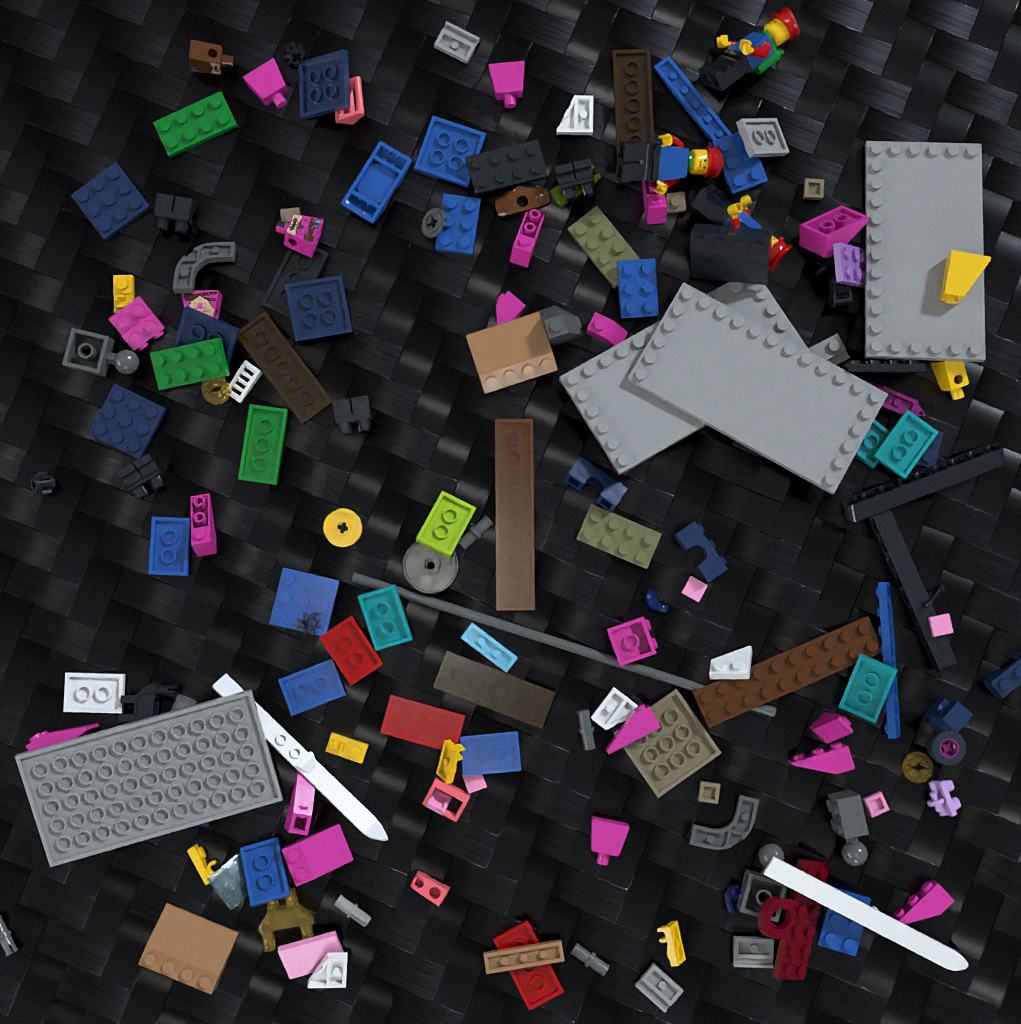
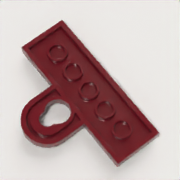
(798, 926)

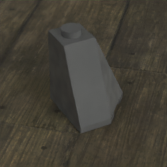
(560, 325)

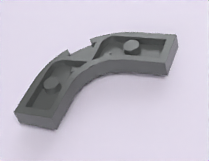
(202, 255)
(732, 833)

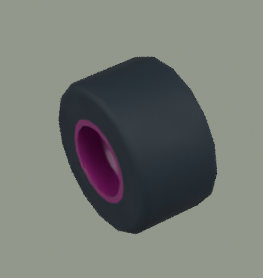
(953, 750)

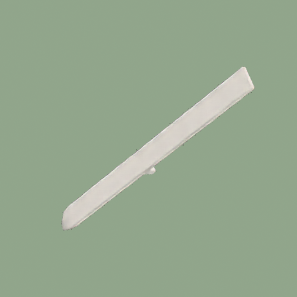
(310, 768)
(865, 915)

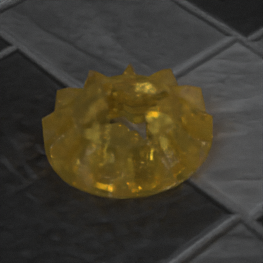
(215, 397)
(912, 760)

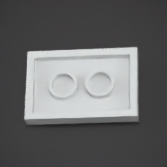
(94, 692)

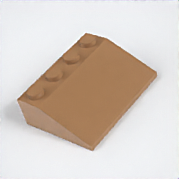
(511, 352)
(189, 948)

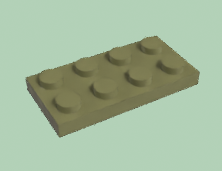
(601, 243)
(618, 536)

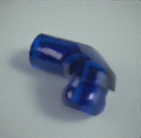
(653, 602)

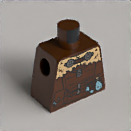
(208, 58)

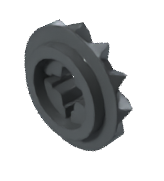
(429, 220)

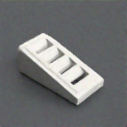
(237, 378)

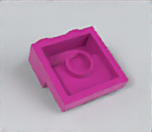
(137, 324)
(632, 640)

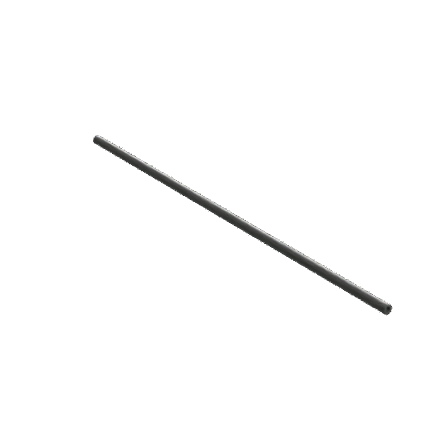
(541, 637)

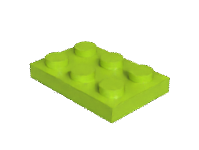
(446, 524)

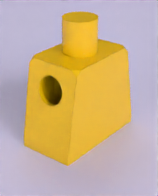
(951, 377)

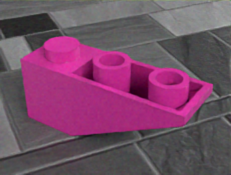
(654, 204)
(527, 237)
(202, 525)
(831, 727)
(831, 760)
(300, 806)
(928, 902)

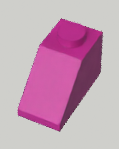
(508, 307)
(606, 330)

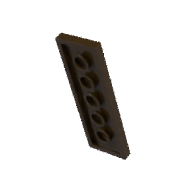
(633, 96)
(284, 368)
(494, 689)

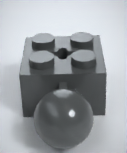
(101, 354)
(849, 823)
(757, 882)

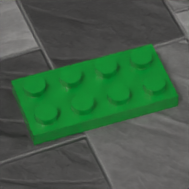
(195, 124)
(189, 363)
(263, 444)

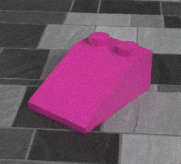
(831, 228)
(45, 738)
(317, 854)

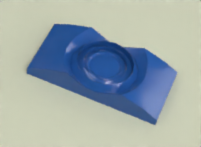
(377, 182)

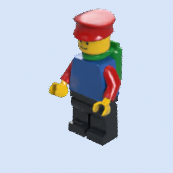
(752, 53)
(665, 162)
(735, 215)

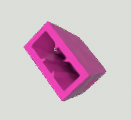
(507, 81)
(268, 83)
(607, 838)

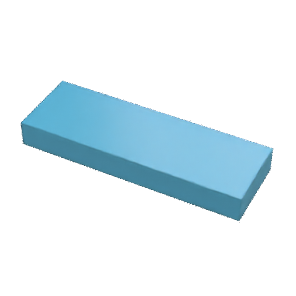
(489, 647)

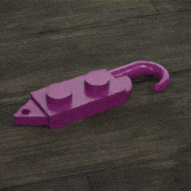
(898, 403)

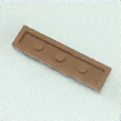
(523, 956)

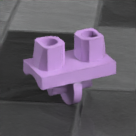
(941, 798)

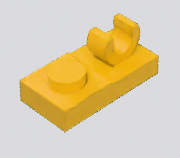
(123, 291)
(347, 747)
(448, 761)
(198, 857)
(675, 948)

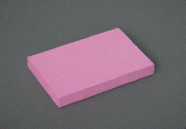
(305, 955)

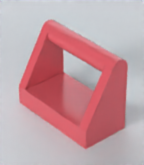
(349, 115)
(453, 791)

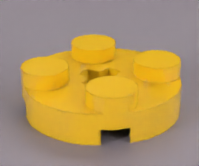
(337, 518)

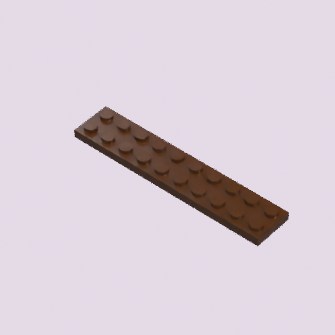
(514, 514)
(788, 671)

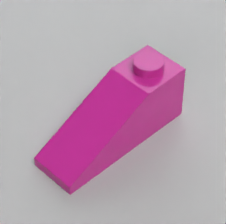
(636, 726)

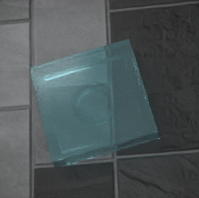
(230, 882)

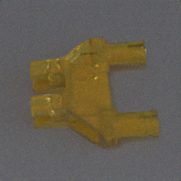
(285, 917)

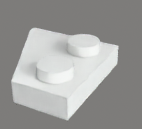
(578, 117)
(732, 665)
(613, 709)
(330, 972)

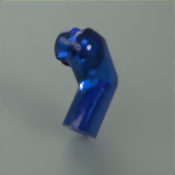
(730, 897)

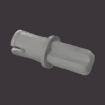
(352, 911)

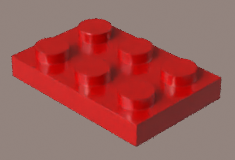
(351, 650)

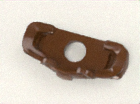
(508, 204)

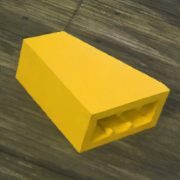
(960, 274)

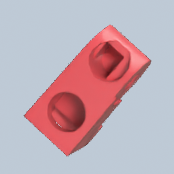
(429, 888)

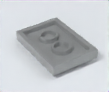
(762, 137)

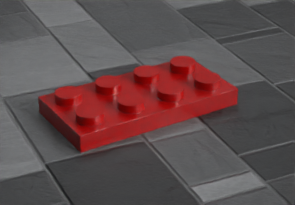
(421, 722)
(534, 983)

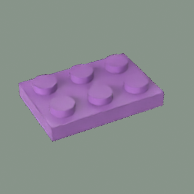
(849, 264)

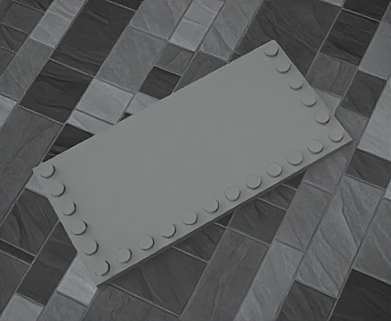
(919, 209)
(758, 388)
(632, 421)
(149, 777)

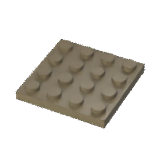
(675, 748)

